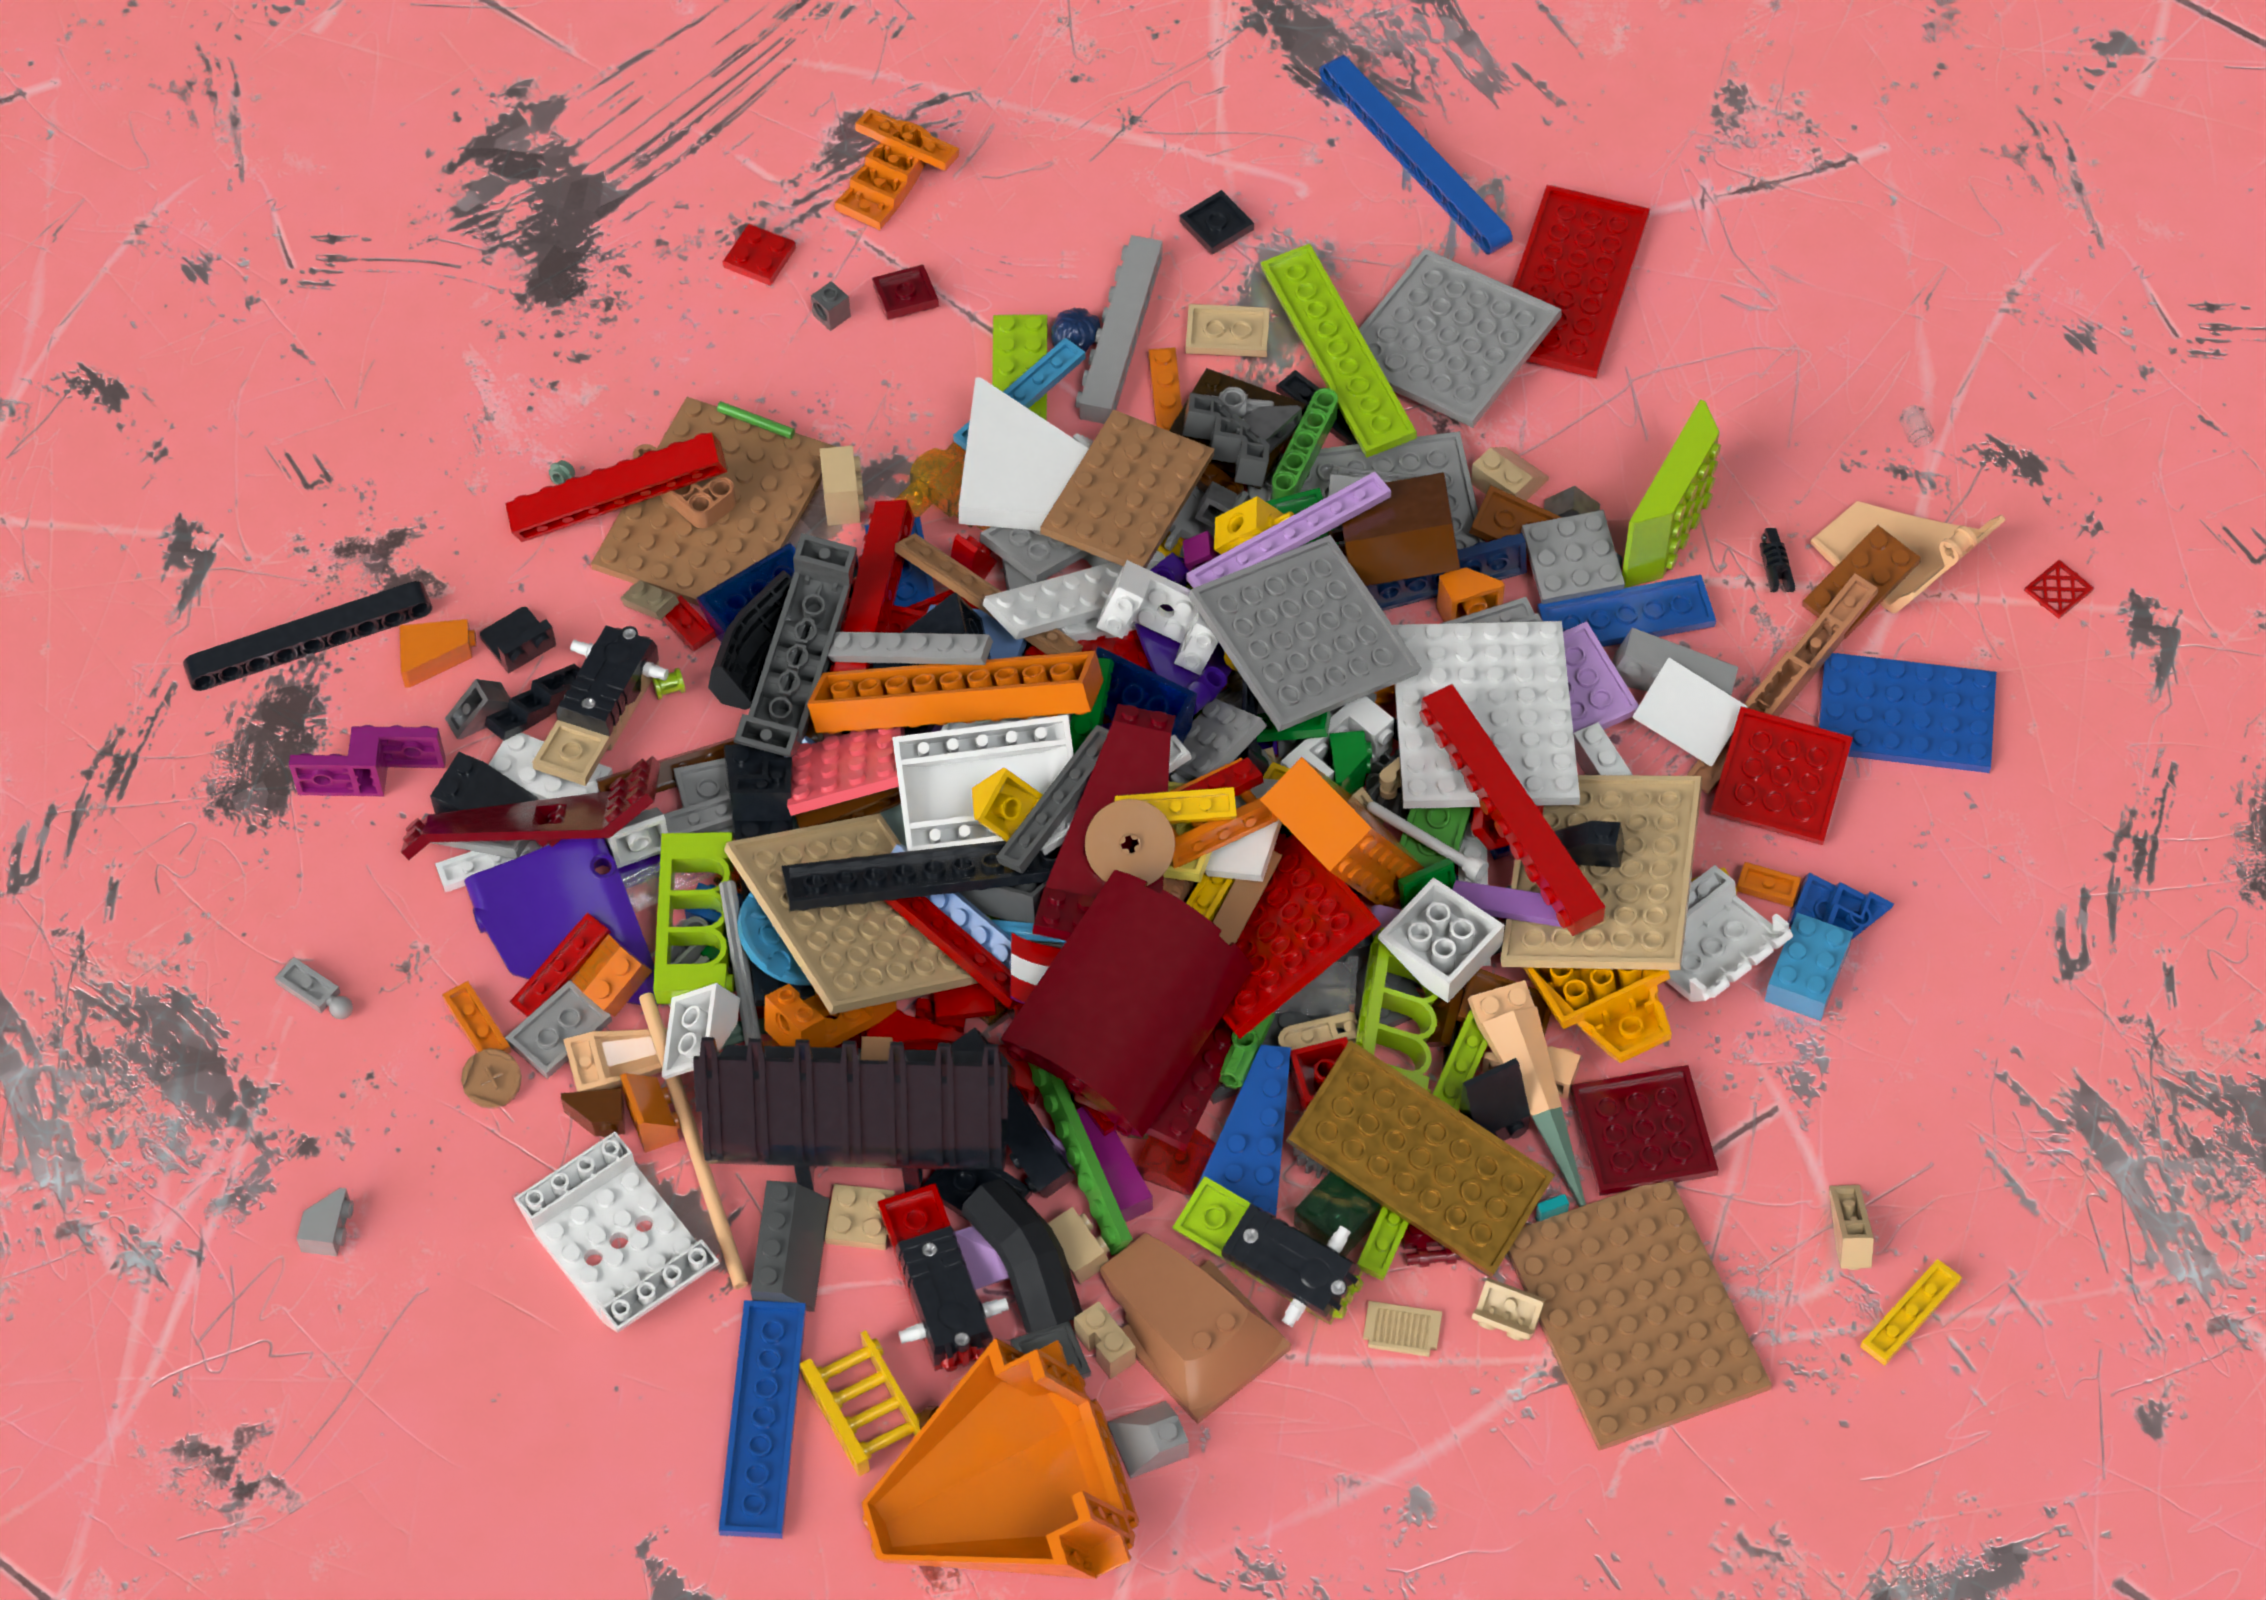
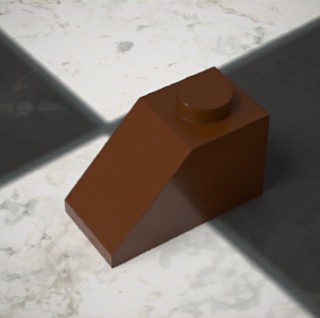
(596, 1110)

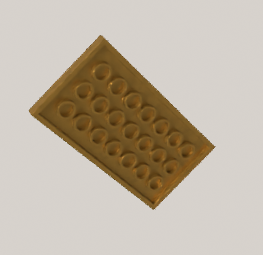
(1420, 1158)

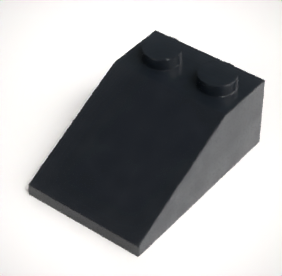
(474, 785)
(1498, 1101)

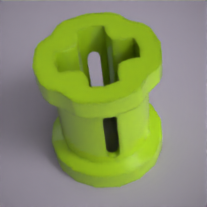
(672, 684)

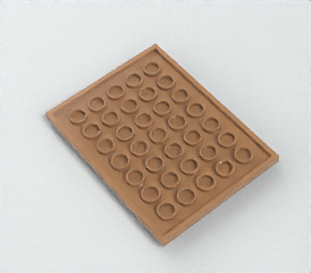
(771, 487)
(1636, 1314)

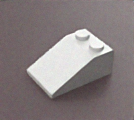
(695, 1015)

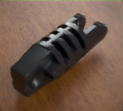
(1776, 561)

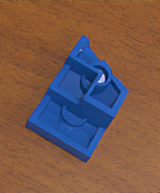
(1838, 905)

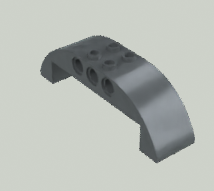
(799, 646)

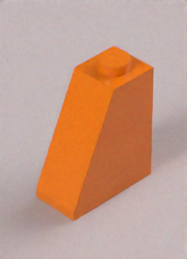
(433, 648)

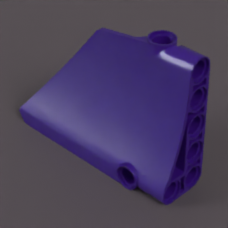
(543, 895)

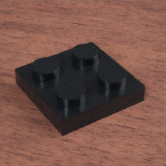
(1216, 222)

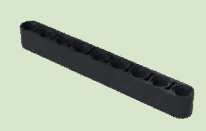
(307, 636)

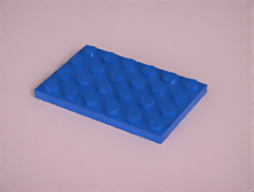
(1910, 711)

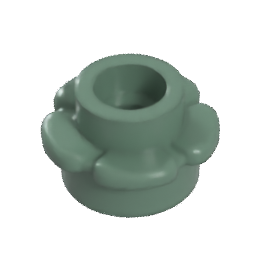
(561, 472)

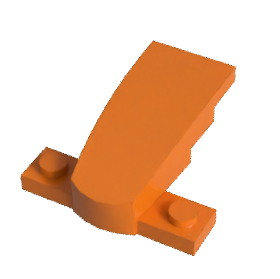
(890, 167)

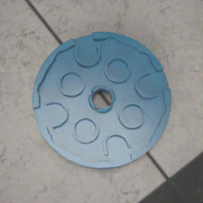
(765, 945)

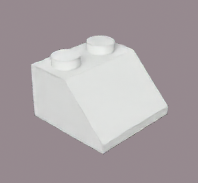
(638, 838)

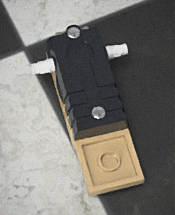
(599, 702)

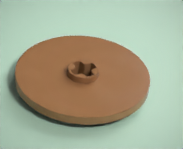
(1143, 823)

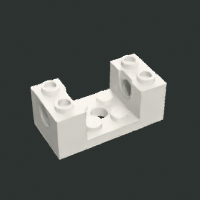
(1138, 598)
(1354, 716)

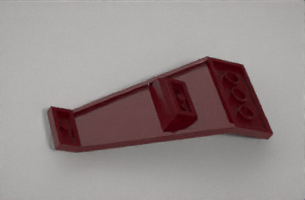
(1129, 763)
(543, 820)

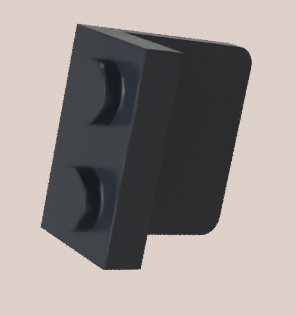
(518, 638)

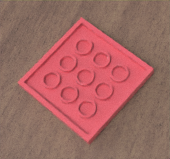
(843, 769)

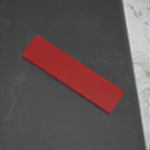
(561, 964)

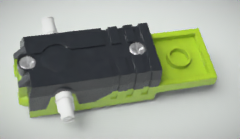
(1272, 1252)

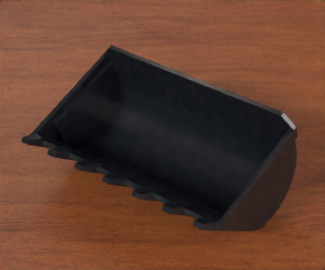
(843, 1111)

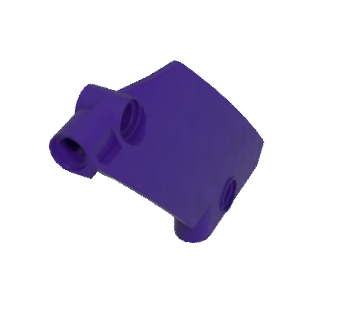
(1162, 650)

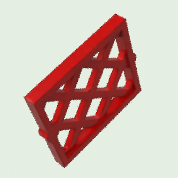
(2044, 602)

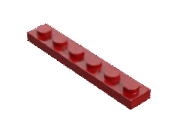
(957, 945)

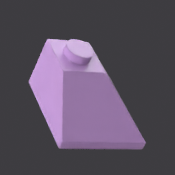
(981, 1258)

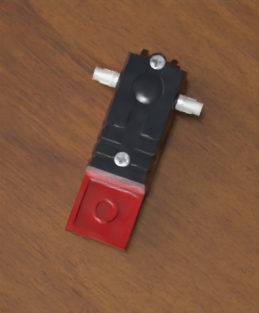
(937, 1280)

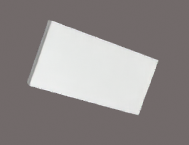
(1249, 855)

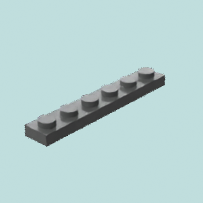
(1053, 805)

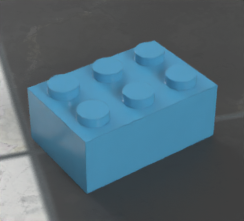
(1809, 966)

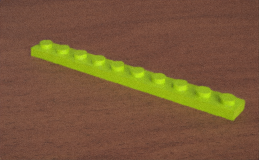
(1459, 1067)

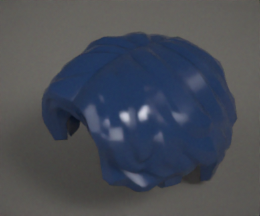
(1076, 326)

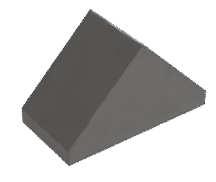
(1570, 503)

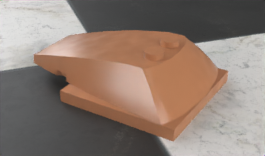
(1190, 1325)

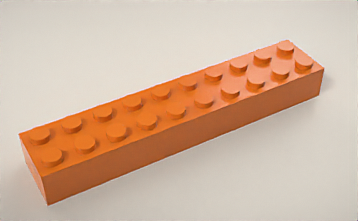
(956, 692)

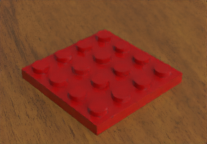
(1781, 775)

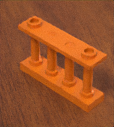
(1216, 834)

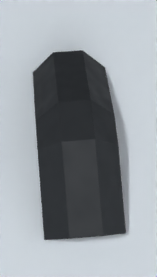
(747, 645)
(1028, 1252)

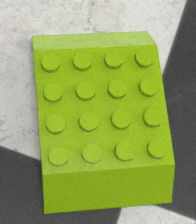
(1673, 501)

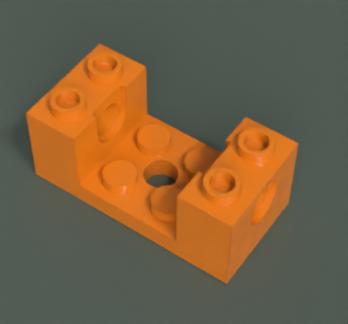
(792, 1019)

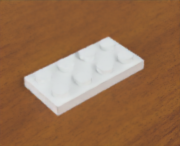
(515, 761)

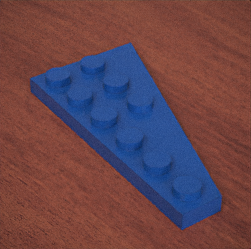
(1252, 1139)

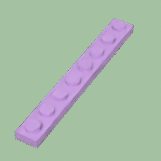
(1296, 529)

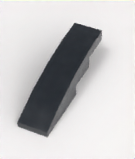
(533, 705)

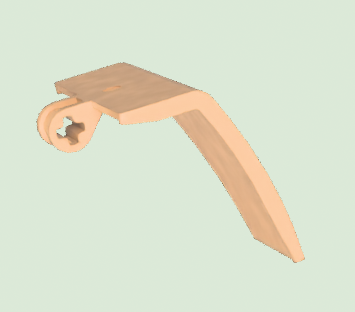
(1934, 541)

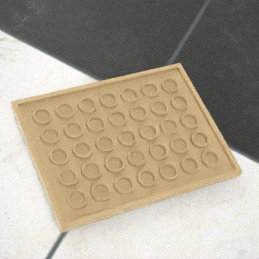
(1641, 898)
(851, 951)

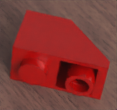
(973, 555)

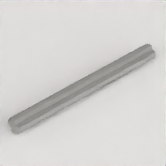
(739, 962)

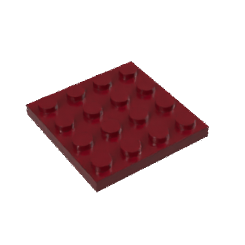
(1644, 1129)

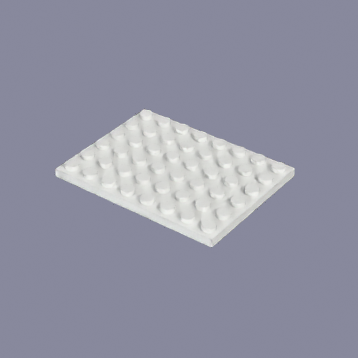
(1516, 690)

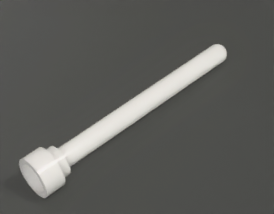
(1473, 867)

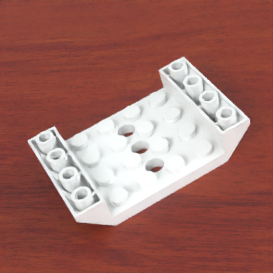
(604, 1199)

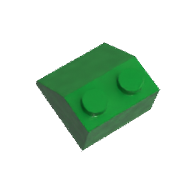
(1350, 759)

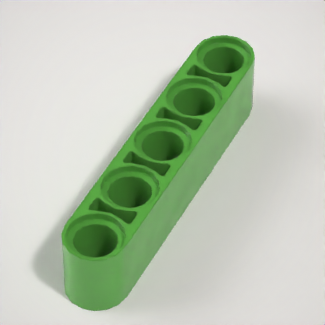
(1305, 444)

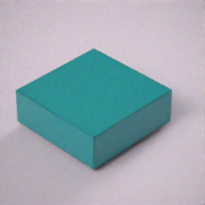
(1551, 1207)

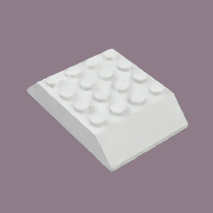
(944, 766)

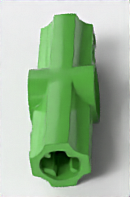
(1243, 1054)

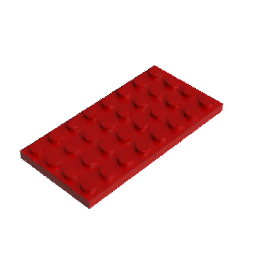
(1580, 263)

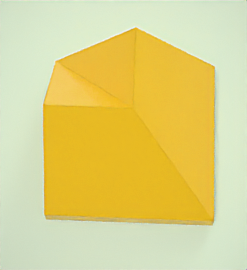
(1003, 802)

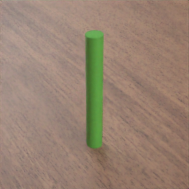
(755, 420)

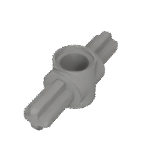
(1238, 403)

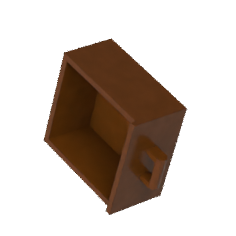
(1403, 534)

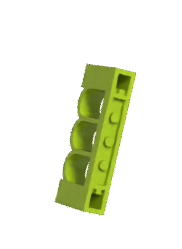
(690, 855)
(1419, 1009)

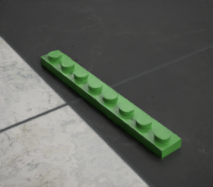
(1083, 1159)

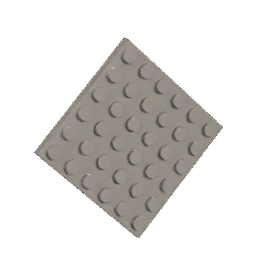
(1454, 336)
(1304, 632)

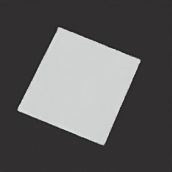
(1689, 712)

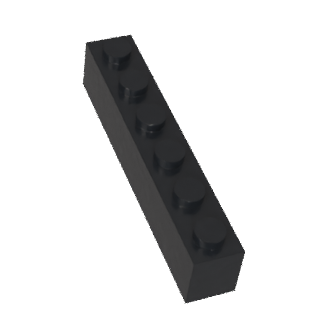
(1026, 1136)

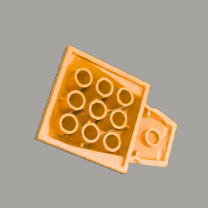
(1609, 1005)

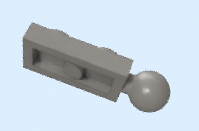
(313, 989)

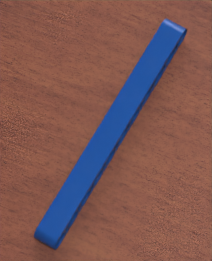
(1416, 154)

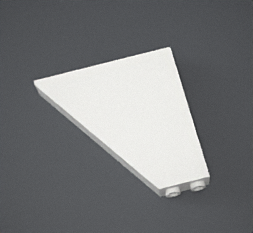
(1012, 463)

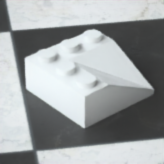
(1442, 939)

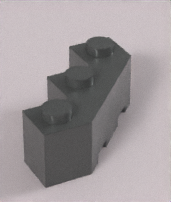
(1228, 436)

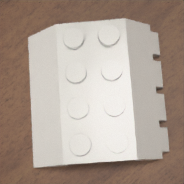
(1722, 938)

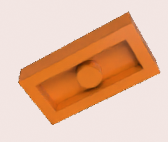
(1768, 884)

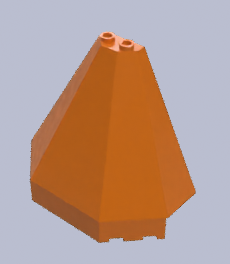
(1008, 1476)

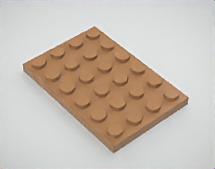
(1127, 491)

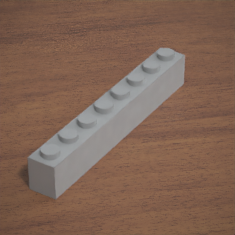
(1120, 329)

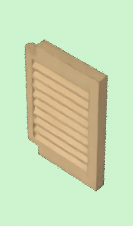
(1402, 1328)

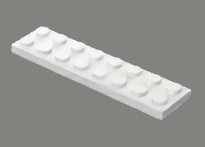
(1056, 600)

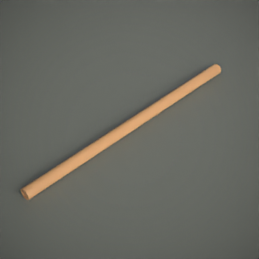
(695, 1148)

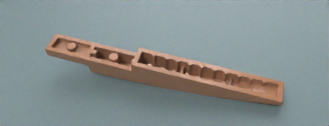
(1799, 665)

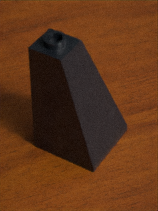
(948, 617)

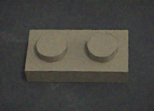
(649, 600)

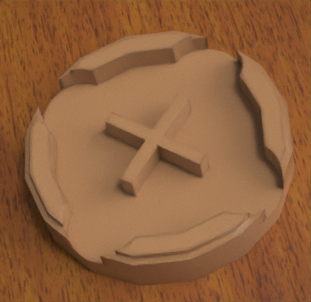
(491, 1078)

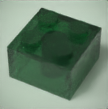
(1335, 1205)

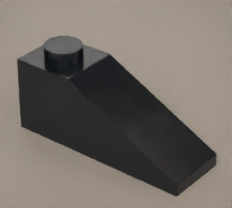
(1594, 843)

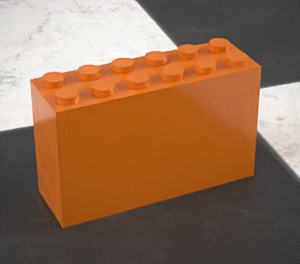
(1341, 833)

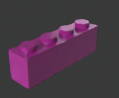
(1119, 1169)

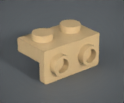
(1508, 1310)

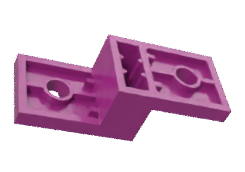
(367, 762)

